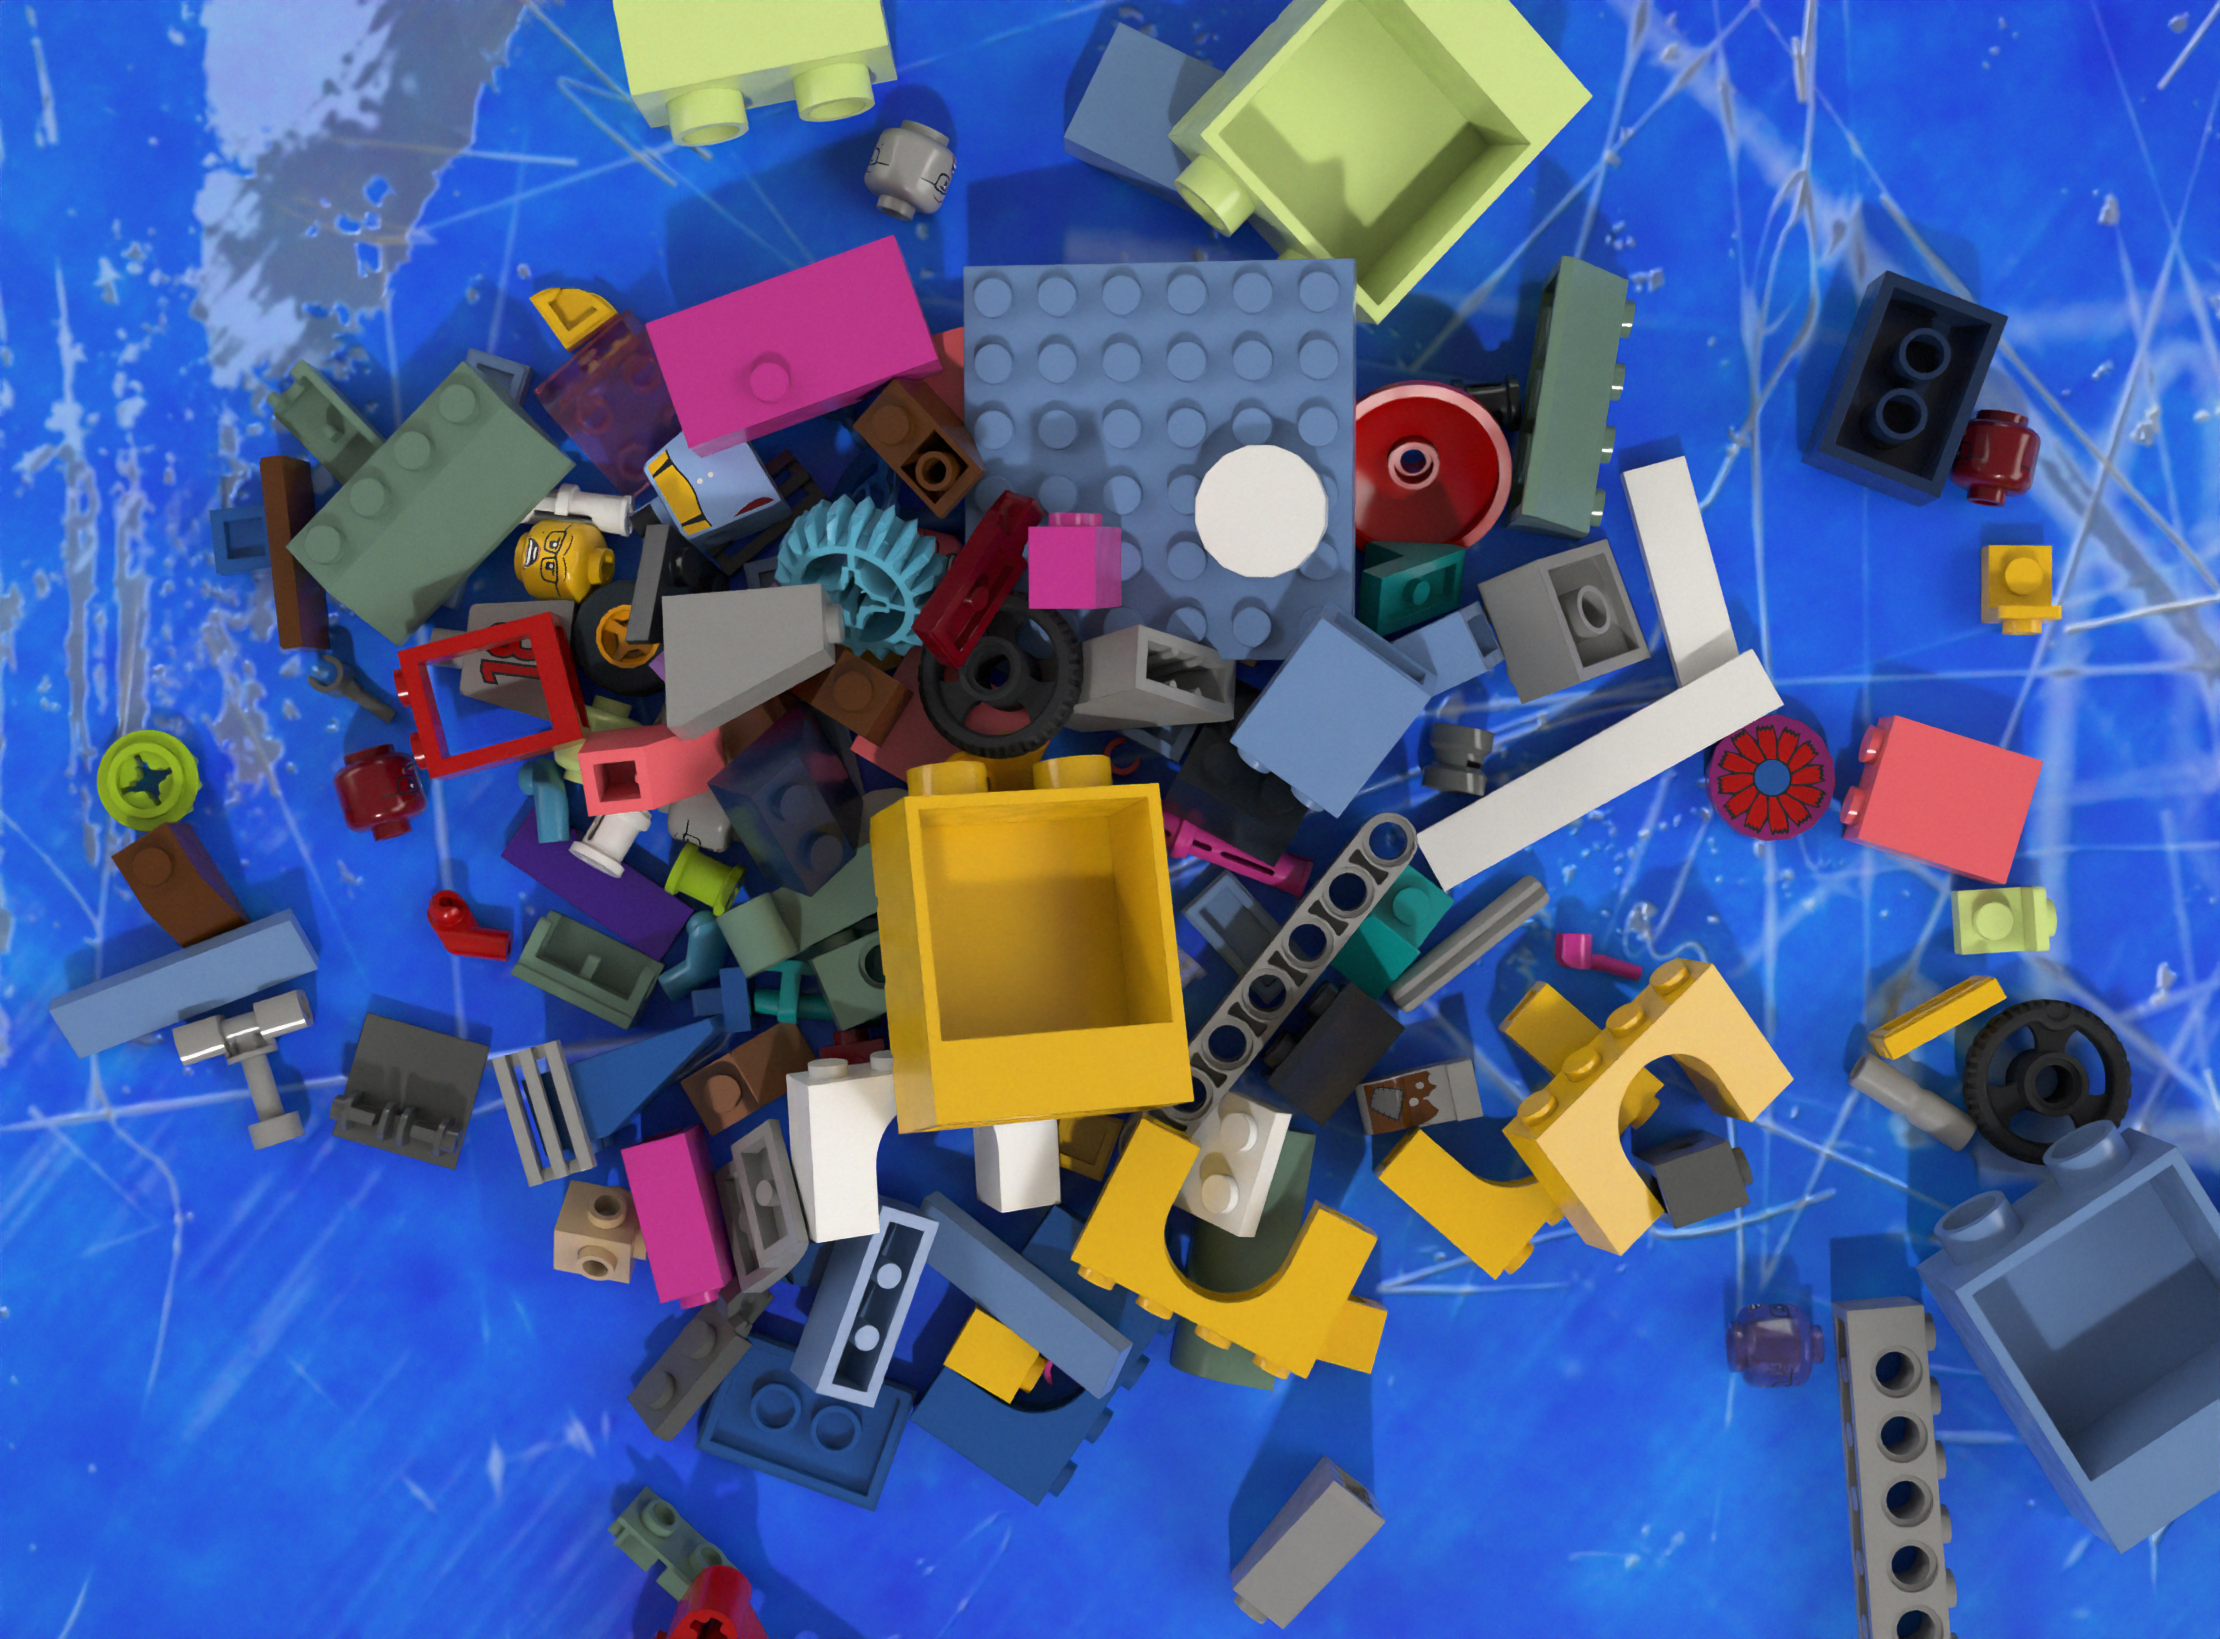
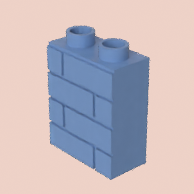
(2098, 1324)

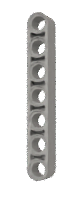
(1295, 972)

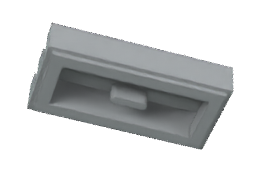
(519, 1118)

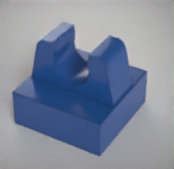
(732, 999)

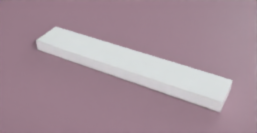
(1598, 769)

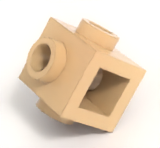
(598, 1233)

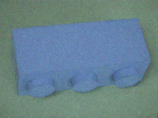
(864, 1305)

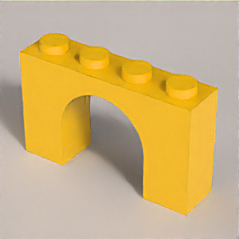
(1572, 1124)
(1492, 1217)
(1276, 1320)

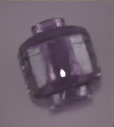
(1773, 1345)

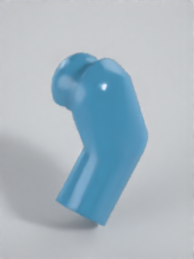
(704, 957)

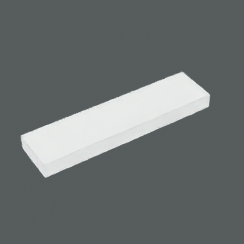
(1679, 568)

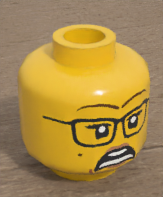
(563, 561)

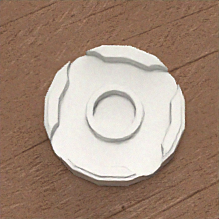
(1261, 511)

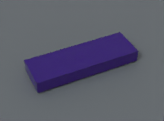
(627, 905)

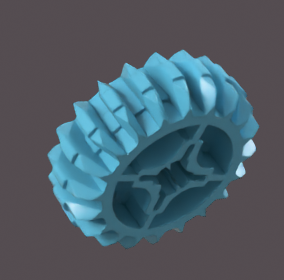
(869, 566)

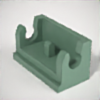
(326, 422)
(589, 969)

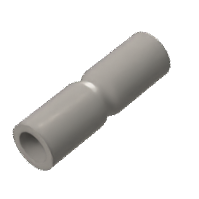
(1918, 1105)

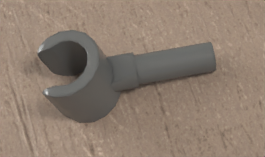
(347, 686)

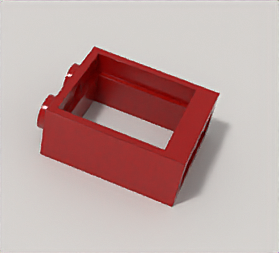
(557, 680)

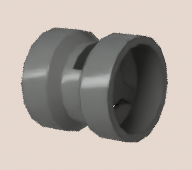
(1457, 759)

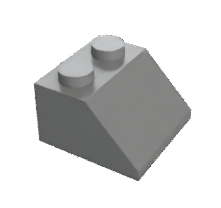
(1563, 620)

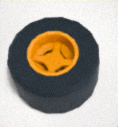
(602, 648)

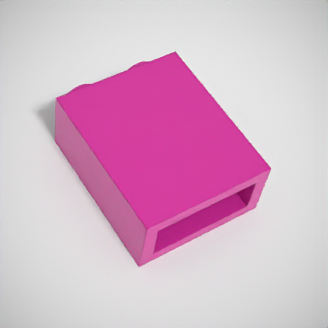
(680, 1215)

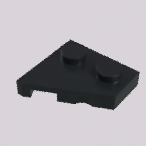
(667, 568)

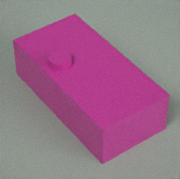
(794, 347)

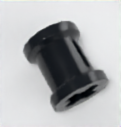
(1499, 398)

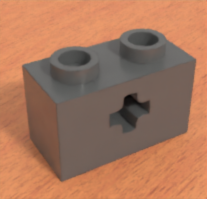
(1695, 1177)

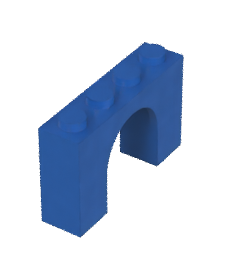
(1029, 1441)

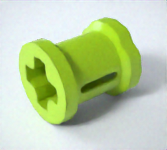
(705, 879)

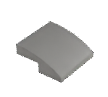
(761, 1208)

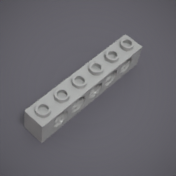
(1862, 1335)

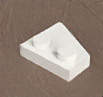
(1234, 1163)

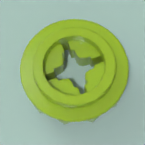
(122, 769)

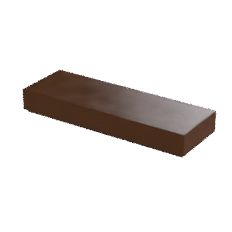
(296, 592)

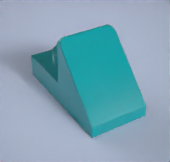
(1408, 583)
(1392, 933)

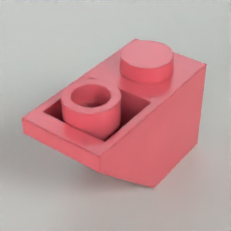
(646, 767)

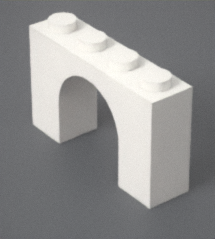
(834, 1142)

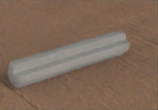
(1468, 943)

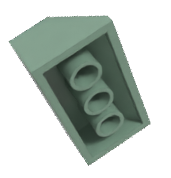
(1568, 401)
(431, 504)

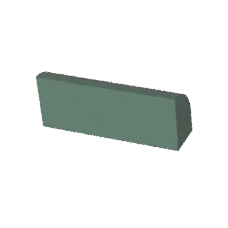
(1240, 1263)

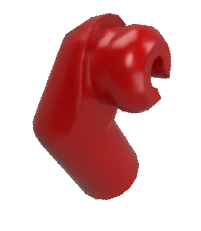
(461, 931)

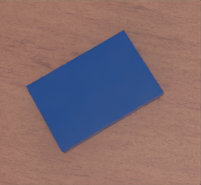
(785, 1429)

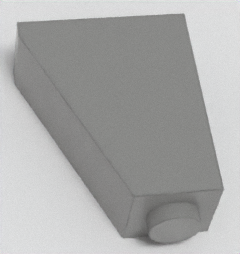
(742, 649)
(1148, 681)
(1306, 1545)

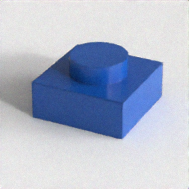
(240, 540)

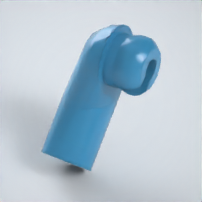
(546, 783)

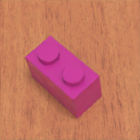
(1074, 563)

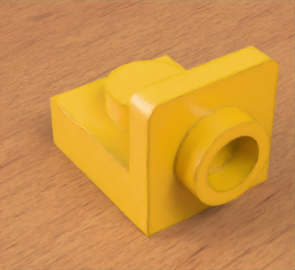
(2017, 588)

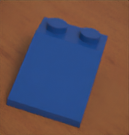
(625, 1081)

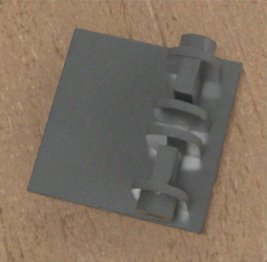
(410, 1091)

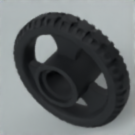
(1046, 702)
(2051, 1026)

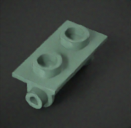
(655, 1531)

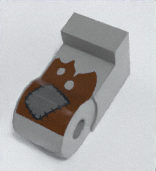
(1419, 1096)

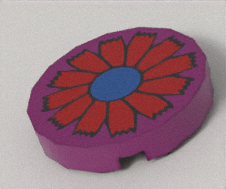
(1770, 778)

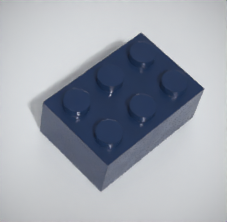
(1904, 389)

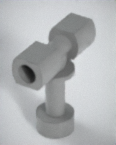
(247, 1041)

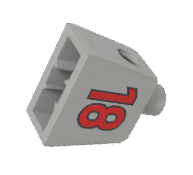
(508, 672)

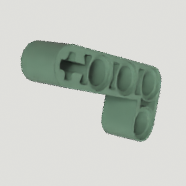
(788, 922)

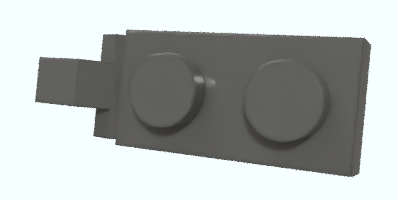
(698, 1360)

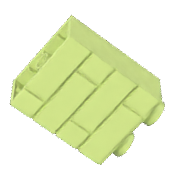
(1374, 132)

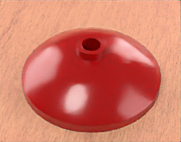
(1456, 485)

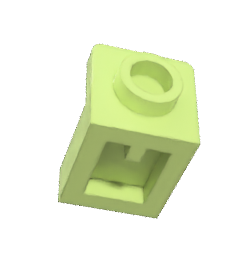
(2002, 920)

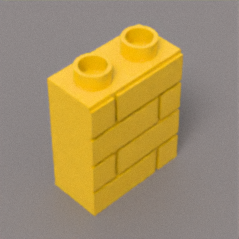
(1028, 947)

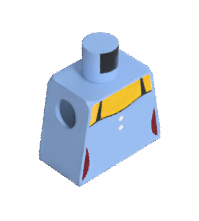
(710, 495)

